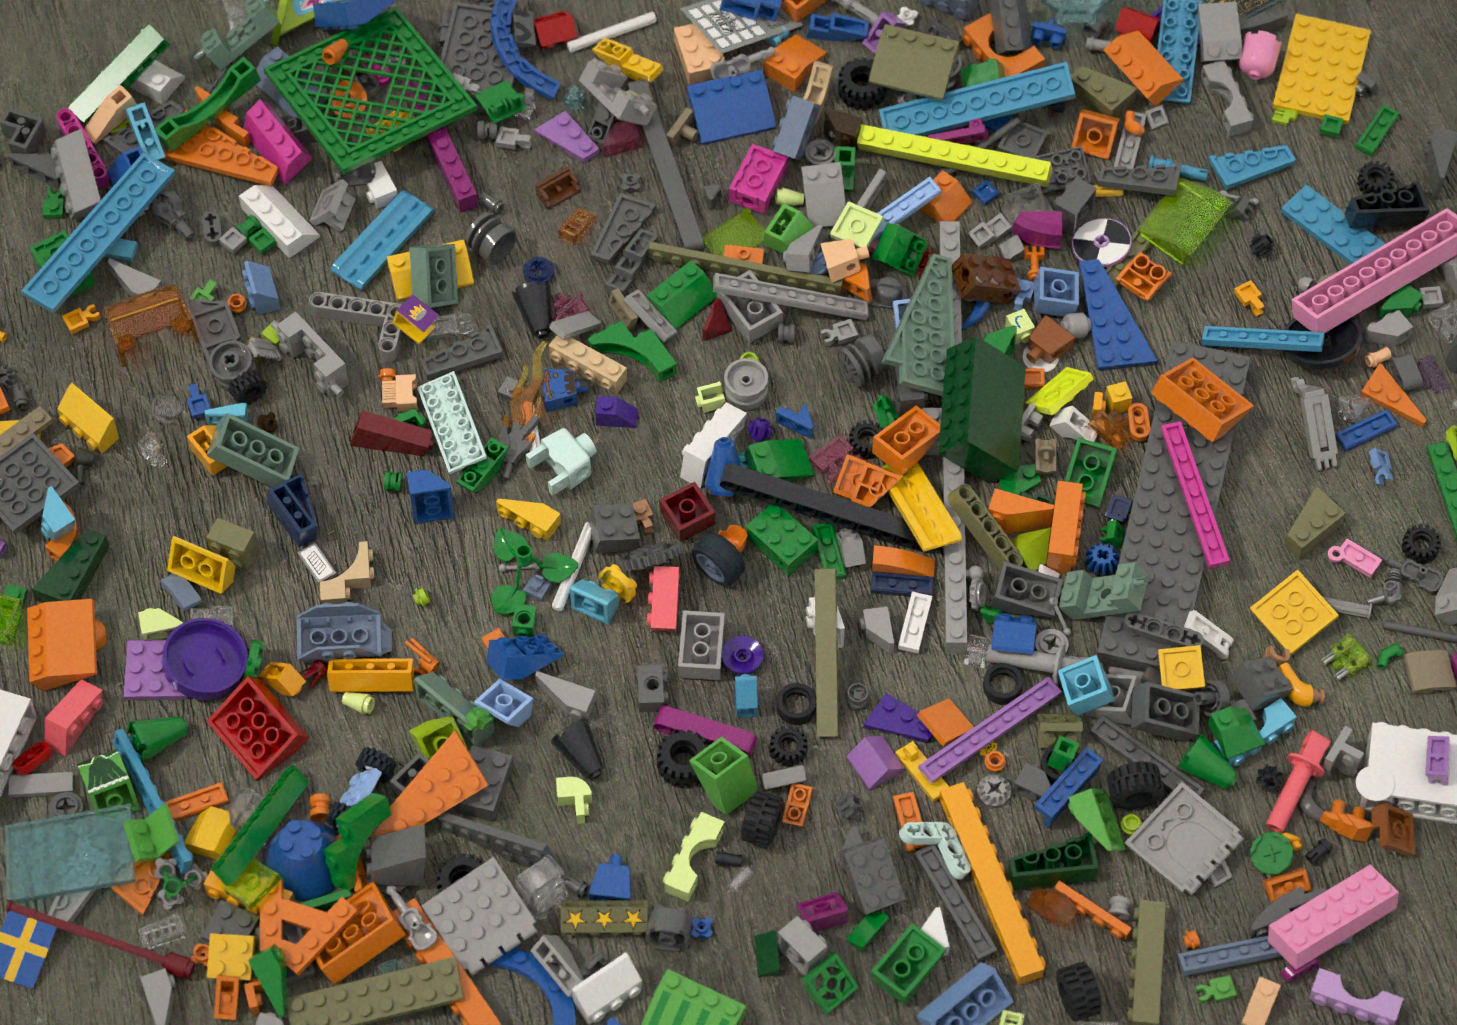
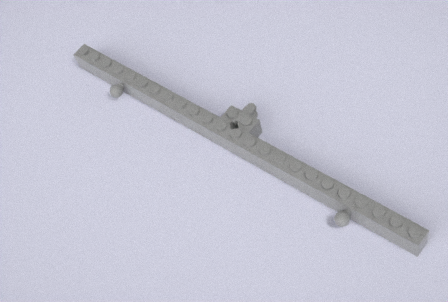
(952, 476)

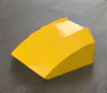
(210, 833)

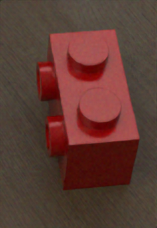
(1134, 20)

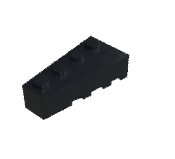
(1388, 208)

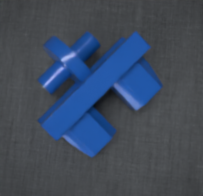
(1048, 32)

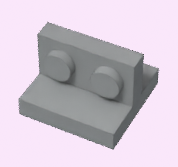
(333, 206)
(1342, 756)

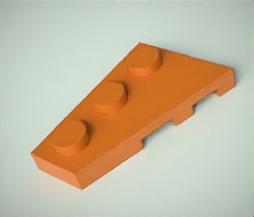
(141, 892)

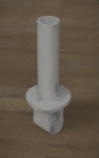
(1036, 661)

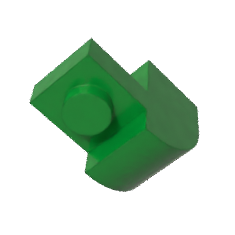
(846, 157)

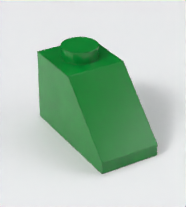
(1405, 300)

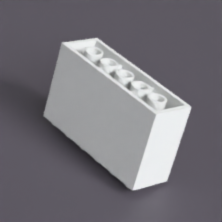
(1404, 755)

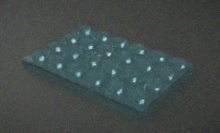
(68, 854)

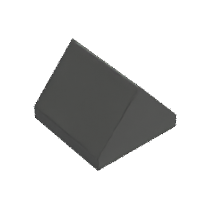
(712, 195)

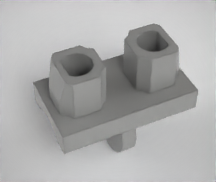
(1032, 417)

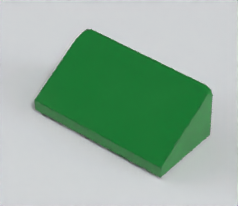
(867, 930)

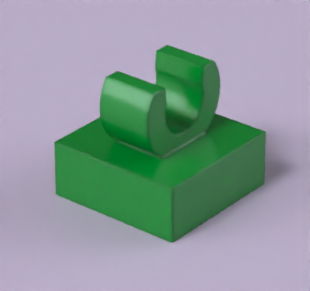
(1115, 534)

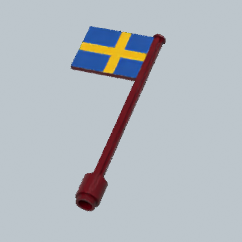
(29, 935)

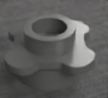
(630, 186)

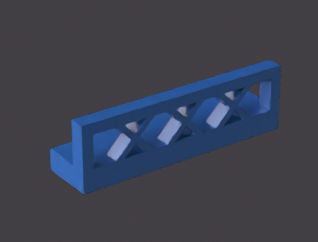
(1067, 785)

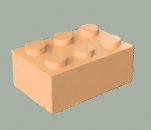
(695, 53)

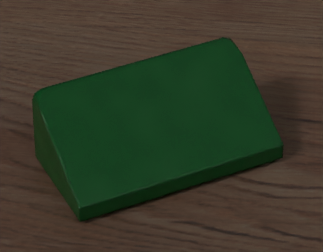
(767, 954)

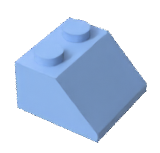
(506, 703)

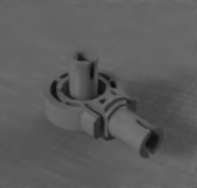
(171, 212)
(1213, 694)

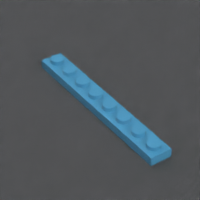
(148, 792)

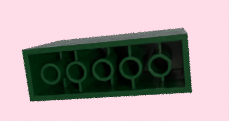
(982, 410)

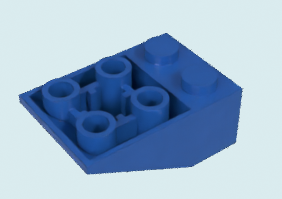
(521, 655)

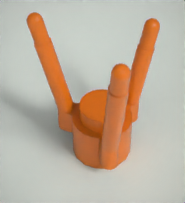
(427, 661)

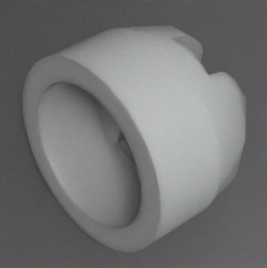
(1305, 283)

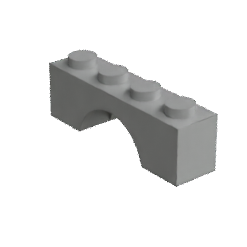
(1219, 79)

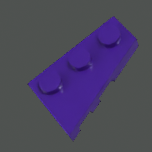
(897, 718)

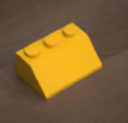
(87, 419)
(200, 565)

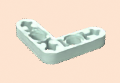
(944, 837)

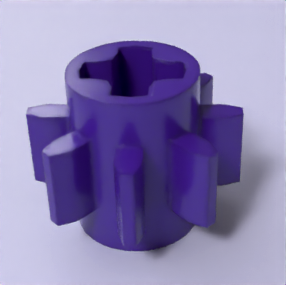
(760, 429)

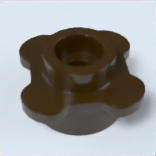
(264, 419)

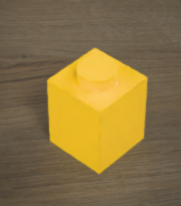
(1118, 397)

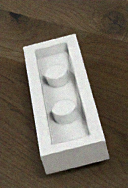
(915, 622)

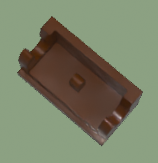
(557, 188)

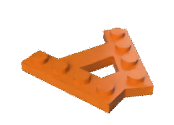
(322, 927)

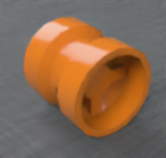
(320, 807)

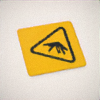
(991, 747)

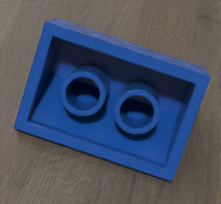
(429, 497)

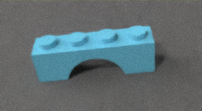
(1277, 720)

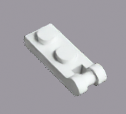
(1211, 633)

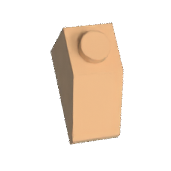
(1261, 1002)

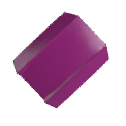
(1039, 228)

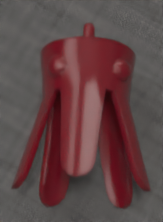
(316, 669)

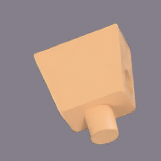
(843, 258)

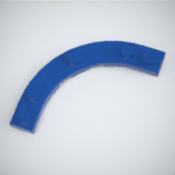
(508, 53)
(529, 967)

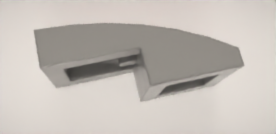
(990, 232)

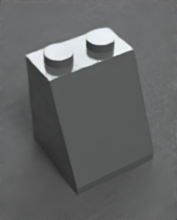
(397, 857)

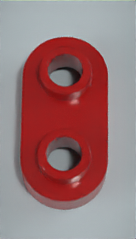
(32, 758)

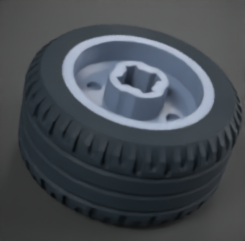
(718, 559)

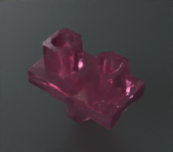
(575, 303)

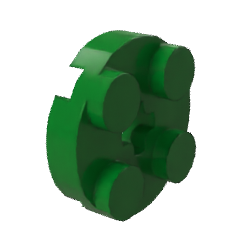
(254, 659)

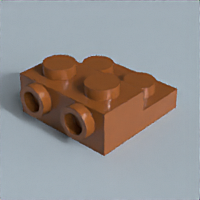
(1395, 828)

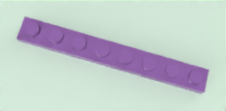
(989, 730)

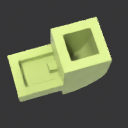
(574, 792)

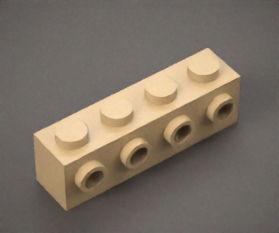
(588, 363)

